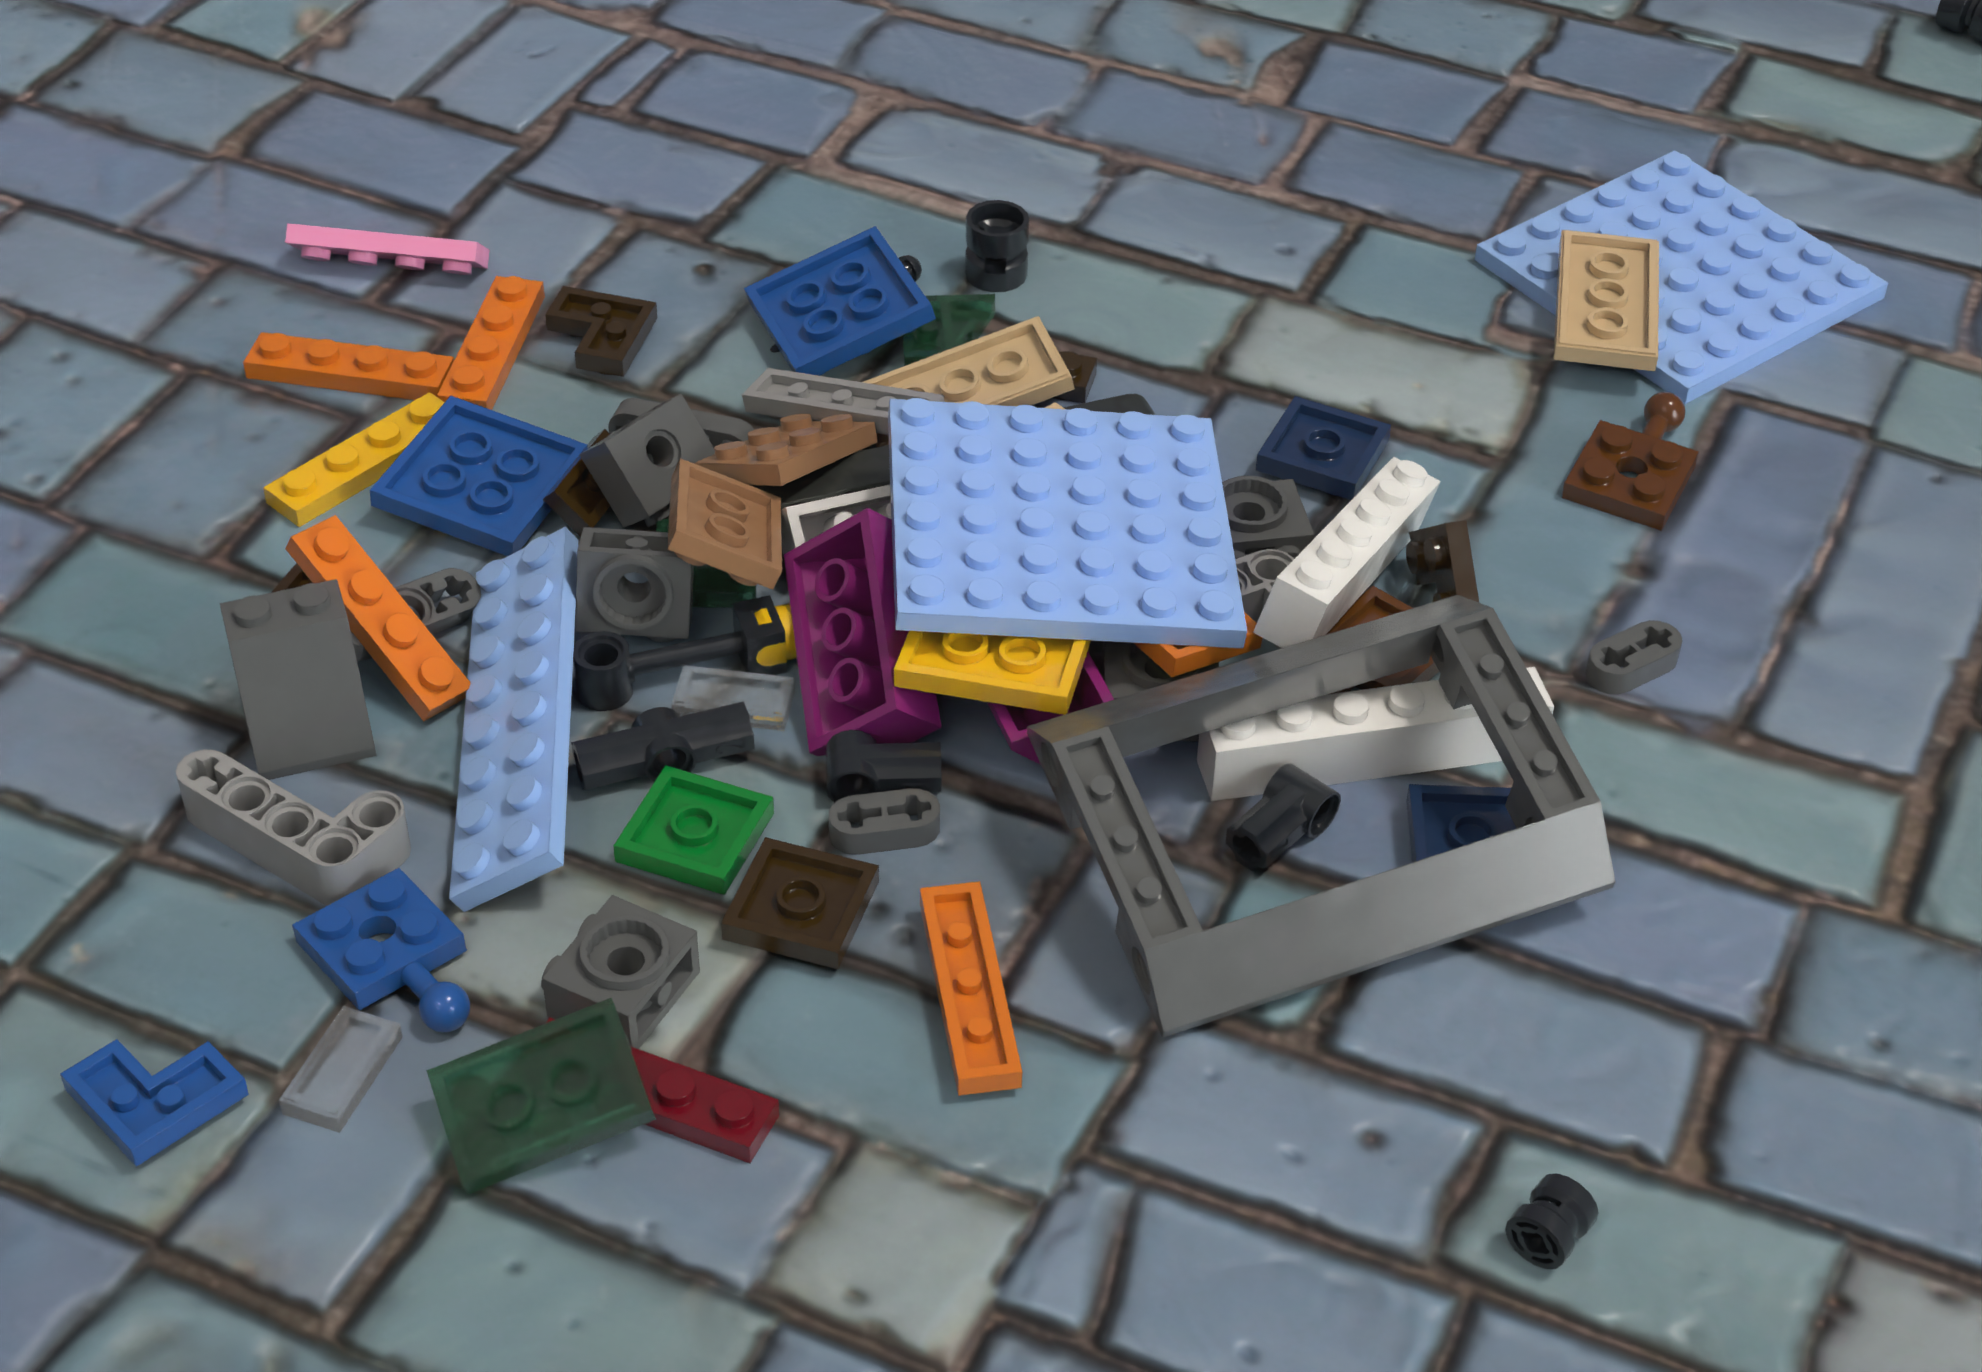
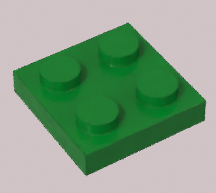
(694, 829)

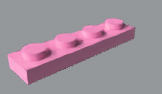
(407, 250)

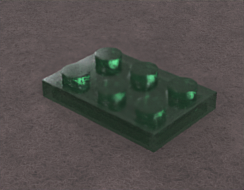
(540, 1095)

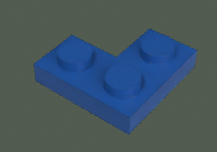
(152, 1111)

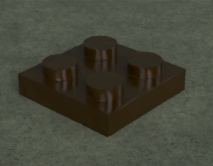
(800, 903)

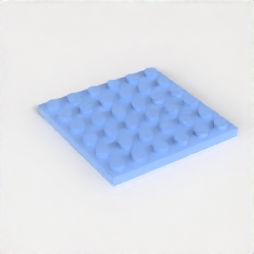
(1730, 270)
(1060, 525)

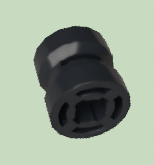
(1546, 1229)

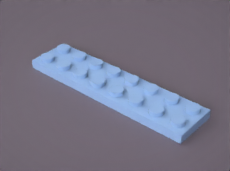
(516, 722)

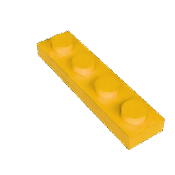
(349, 465)

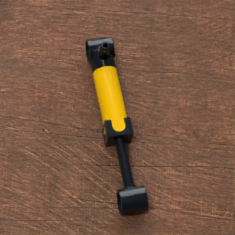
(607, 669)

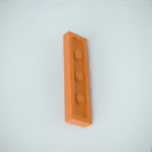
(493, 341)
(346, 366)
(381, 618)
(970, 989)

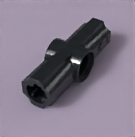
(662, 739)

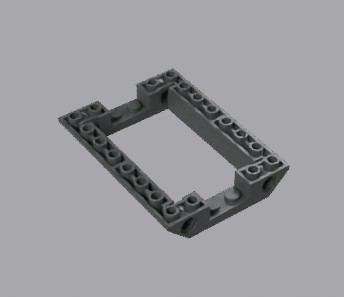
(1213, 973)

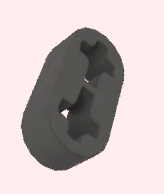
(1638, 662)
(884, 821)

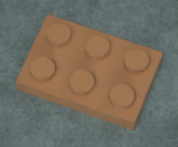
(791, 450)
(725, 525)

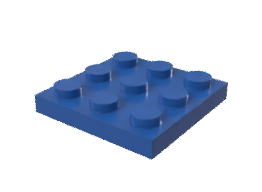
(839, 303)
(476, 476)

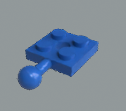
(373, 969)

